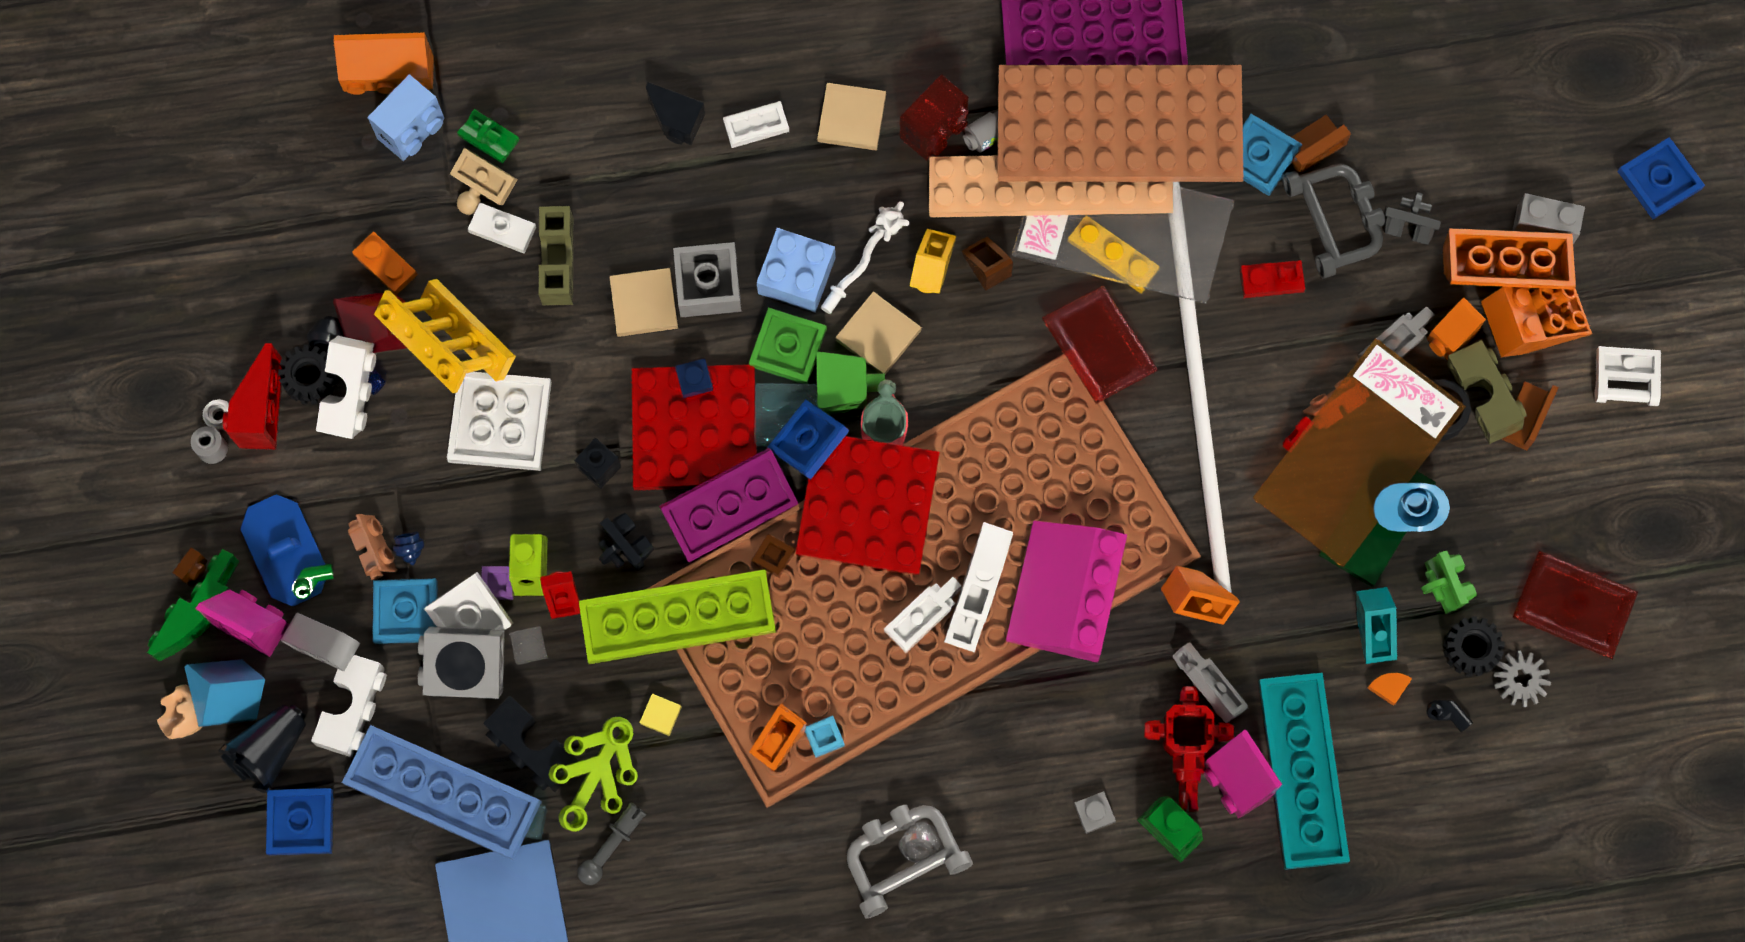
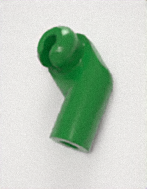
(309, 578)

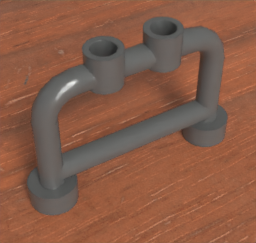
(1361, 193)

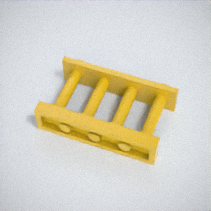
(458, 322)

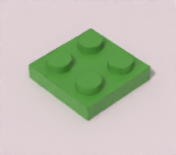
(787, 346)

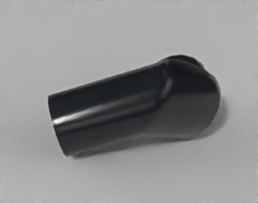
(1448, 711)

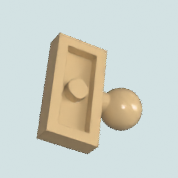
(483, 179)

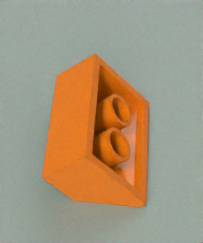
(382, 61)

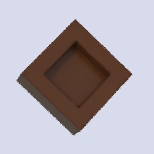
(773, 555)
(191, 567)

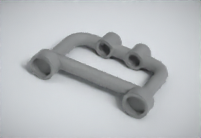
(876, 832)

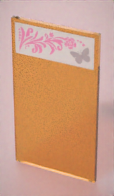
(1360, 441)

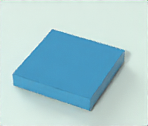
(1266, 154)
(400, 609)

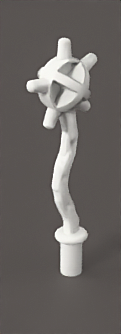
(887, 224)

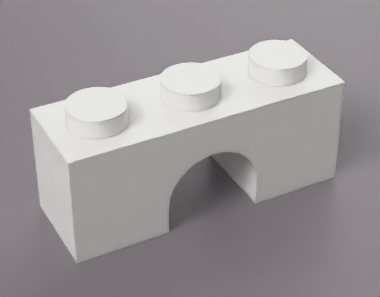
(353, 363)
(344, 731)

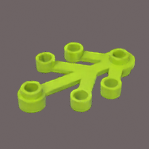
(597, 769)

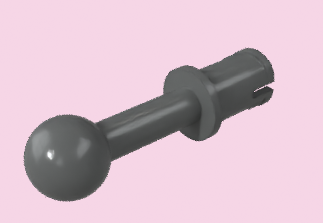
(590, 870)

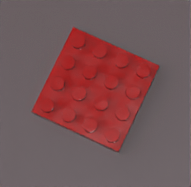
(694, 437)
(870, 506)

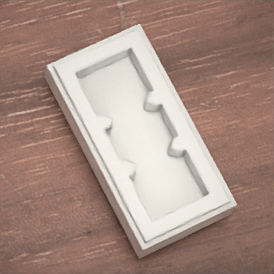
(756, 124)
(502, 228)

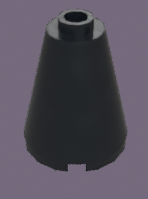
(264, 746)

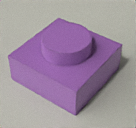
(498, 581)

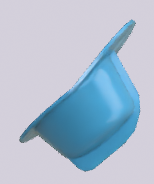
(1411, 507)

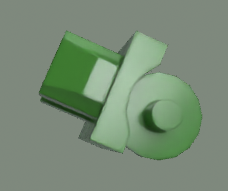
(1445, 582)

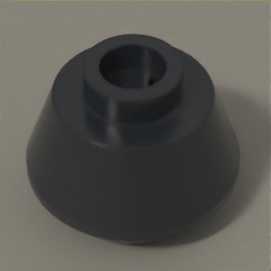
(323, 332)

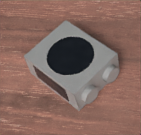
(462, 662)

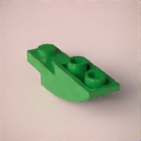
(182, 619)

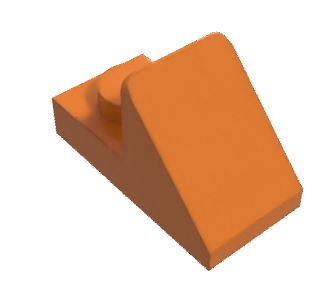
(778, 737)

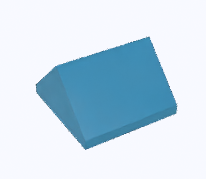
(224, 691)

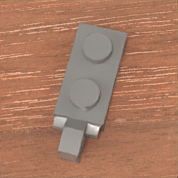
(1405, 332)
(1210, 683)

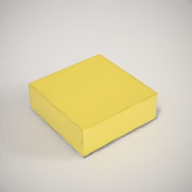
(660, 714)

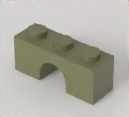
(557, 255)
(1477, 368)

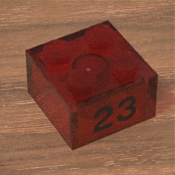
(934, 118)

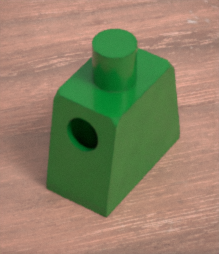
(1172, 827)

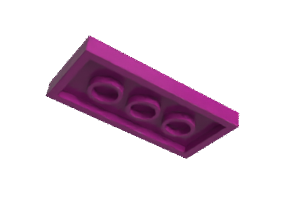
(728, 505)

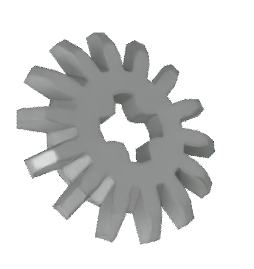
(1516, 690)

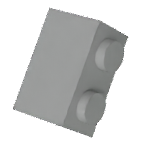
(1548, 216)

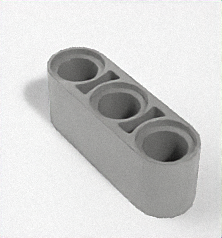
(320, 641)

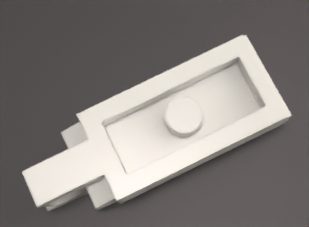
(922, 614)

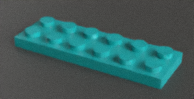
(1305, 764)

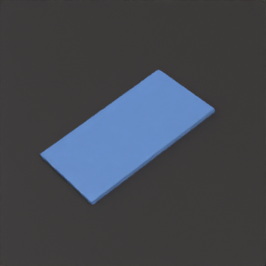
(502, 898)

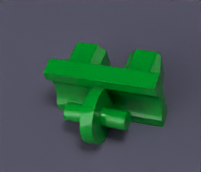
(488, 136)

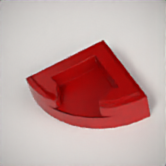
(1299, 428)

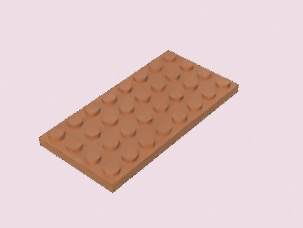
(1120, 123)

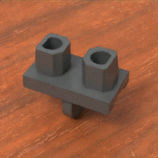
(1424, 226)

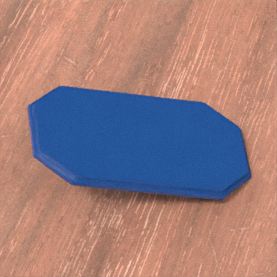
(281, 546)

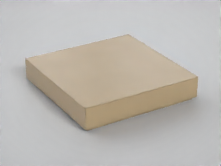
(851, 116)
(643, 302)
(878, 333)

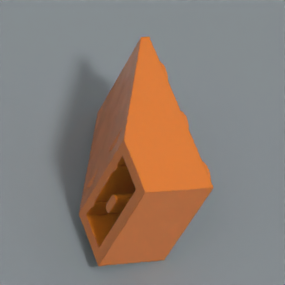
(1534, 318)

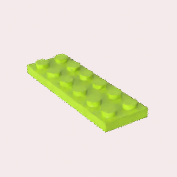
(677, 616)

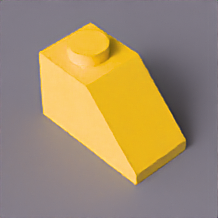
(932, 261)

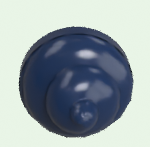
(408, 546)

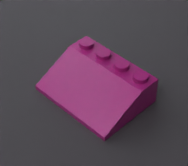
(1066, 589)

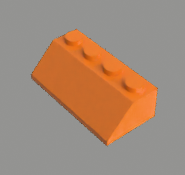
(1509, 259)

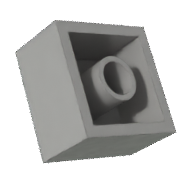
(707, 279)

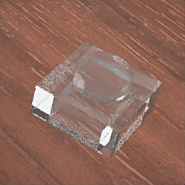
(528, 645)

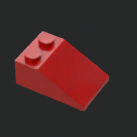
(255, 405)

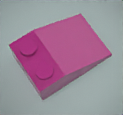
(245, 620)
(1241, 775)

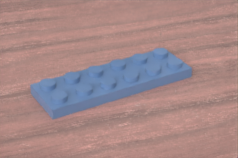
(442, 792)

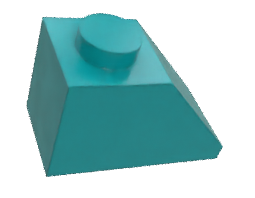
(1377, 624)

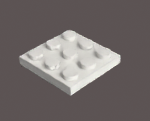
(499, 421)

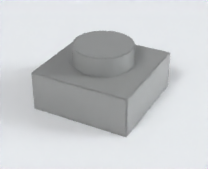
(1094, 812)

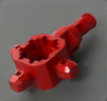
(1188, 760)

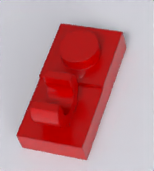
(1272, 279)
(560, 594)

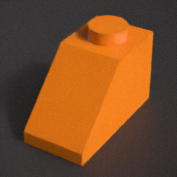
(1455, 329)
(1198, 596)

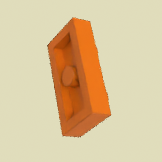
(384, 263)

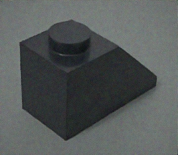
(676, 113)

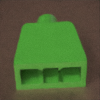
(843, 382)

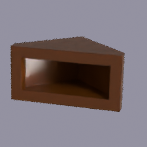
(988, 262)

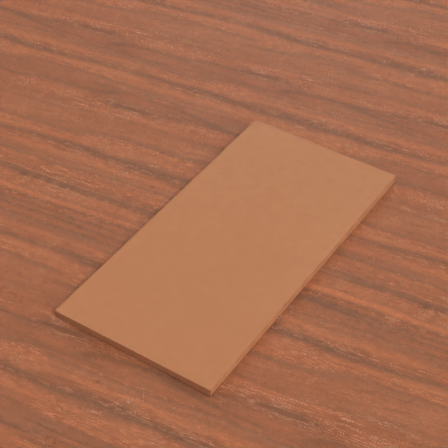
(1004, 461)

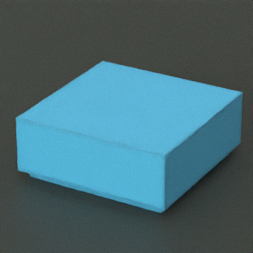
(824, 736)

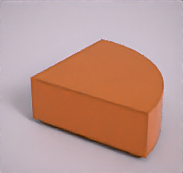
(1390, 686)

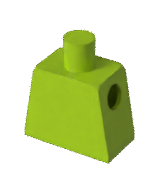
(527, 562)

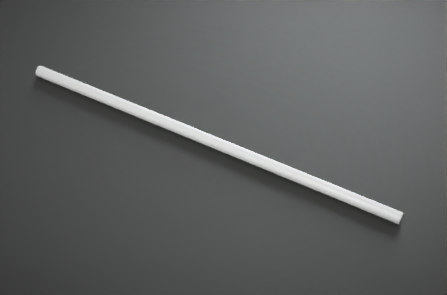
(1204, 441)

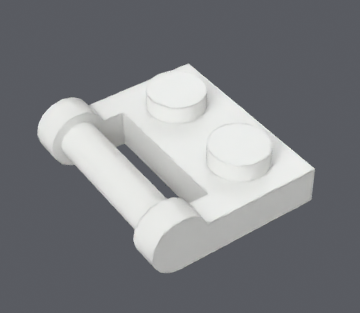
(1631, 366)

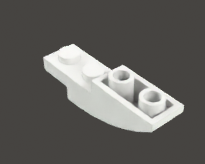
(979, 587)

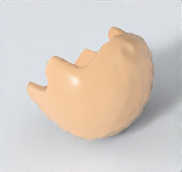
(179, 715)

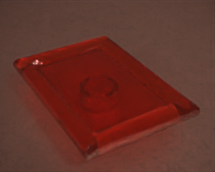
(1099, 344)
(1575, 604)

